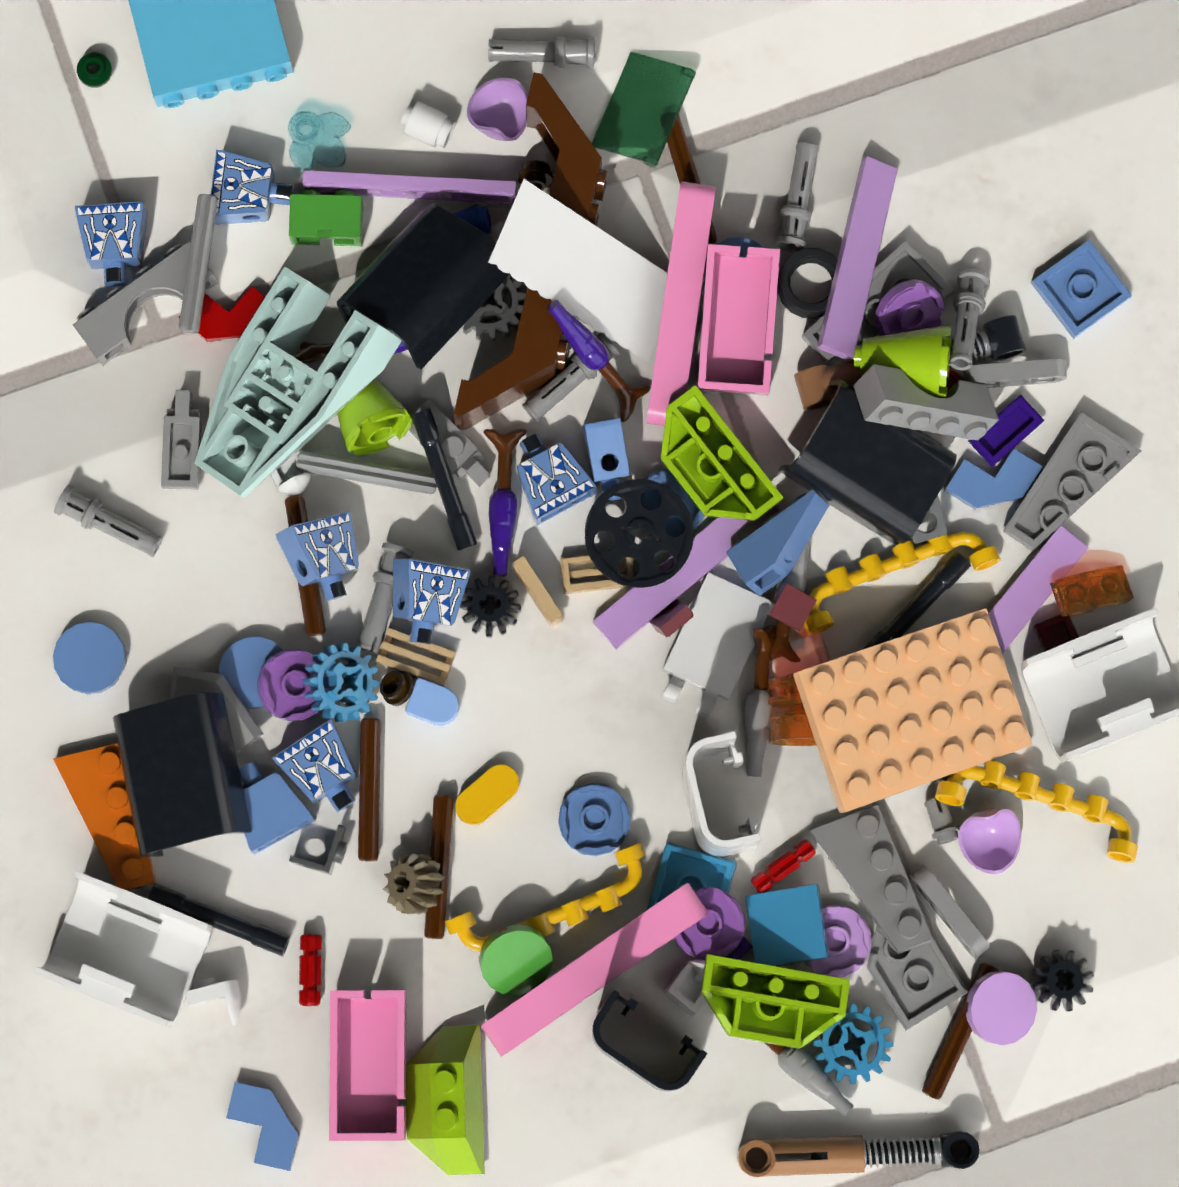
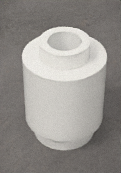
(427, 124)

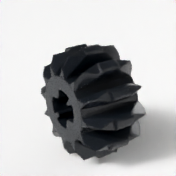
(499, 614)
(1074, 981)

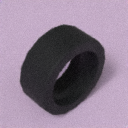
(786, 295)

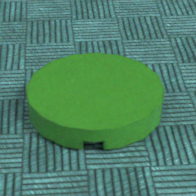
(515, 959)

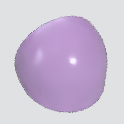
(499, 109)
(990, 839)

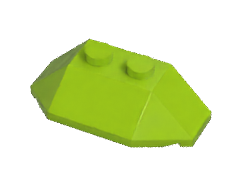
(713, 462)
(772, 1001)
(447, 1101)

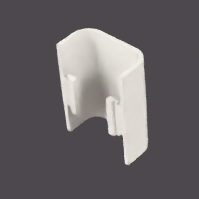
(1102, 686)
(708, 843)
(127, 951)

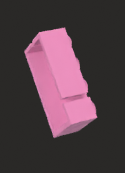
(738, 320)
(368, 1065)

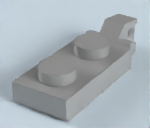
(181, 444)
(460, 452)

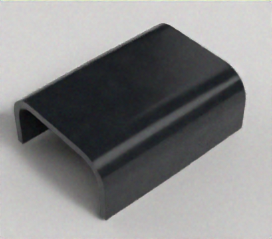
(426, 282)
(872, 469)
(181, 772)
(630, 1066)

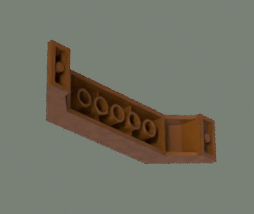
(539, 339)

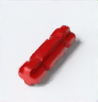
(783, 866)
(310, 970)

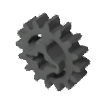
(499, 312)

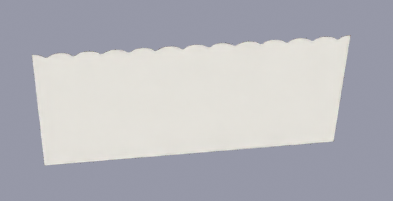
(582, 269)

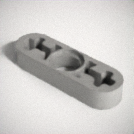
(1017, 373)
(949, 911)

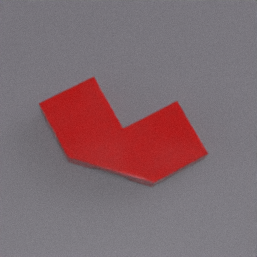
(220, 324)

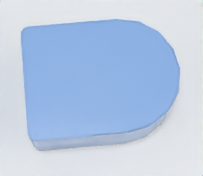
(432, 703)

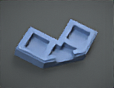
(981, 489)
(278, 1134)

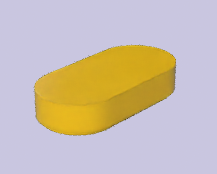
(487, 795)

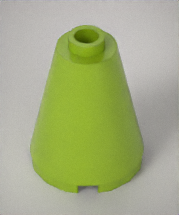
(919, 353)
(373, 420)

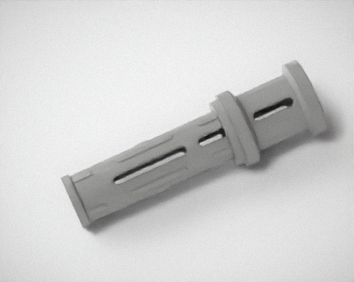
(558, 51)
(795, 213)
(968, 293)
(564, 383)
(89, 518)
(382, 598)

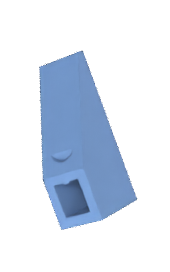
(775, 547)

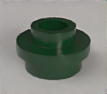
(101, 77)

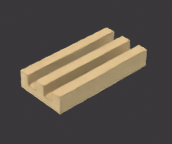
(590, 586)
(537, 591)
(444, 667)

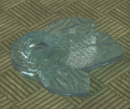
(321, 144)

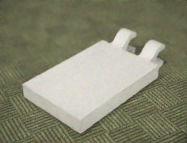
(715, 642)

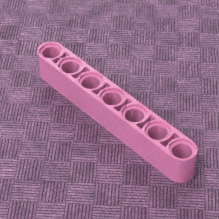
(681, 298)
(594, 969)

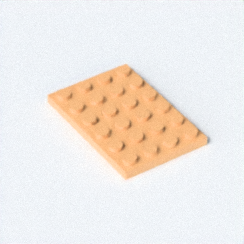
(912, 710)

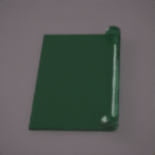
(643, 108)

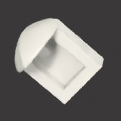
(290, 480)
(686, 987)
(209, 991)

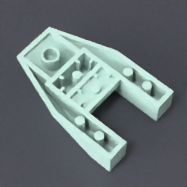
(275, 402)

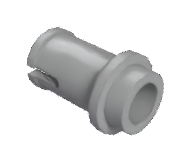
(941, 821)

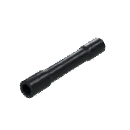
(431, 442)
(942, 580)
(256, 934)

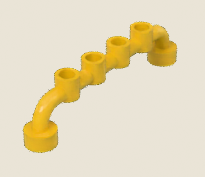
(904, 557)
(1058, 799)
(573, 911)

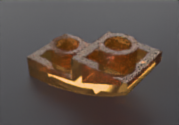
(1091, 589)

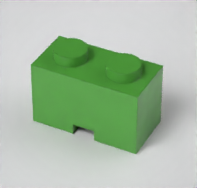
(326, 217)

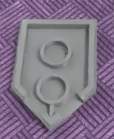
(242, 724)
(915, 980)

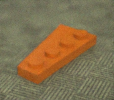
(102, 799)

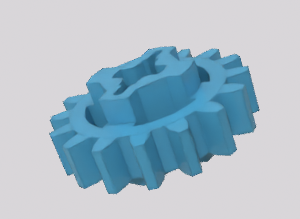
(327, 682)
(836, 1050)

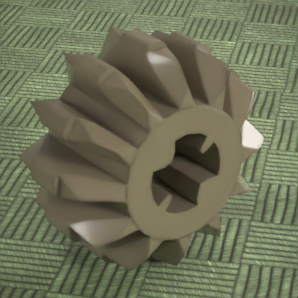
(413, 883)

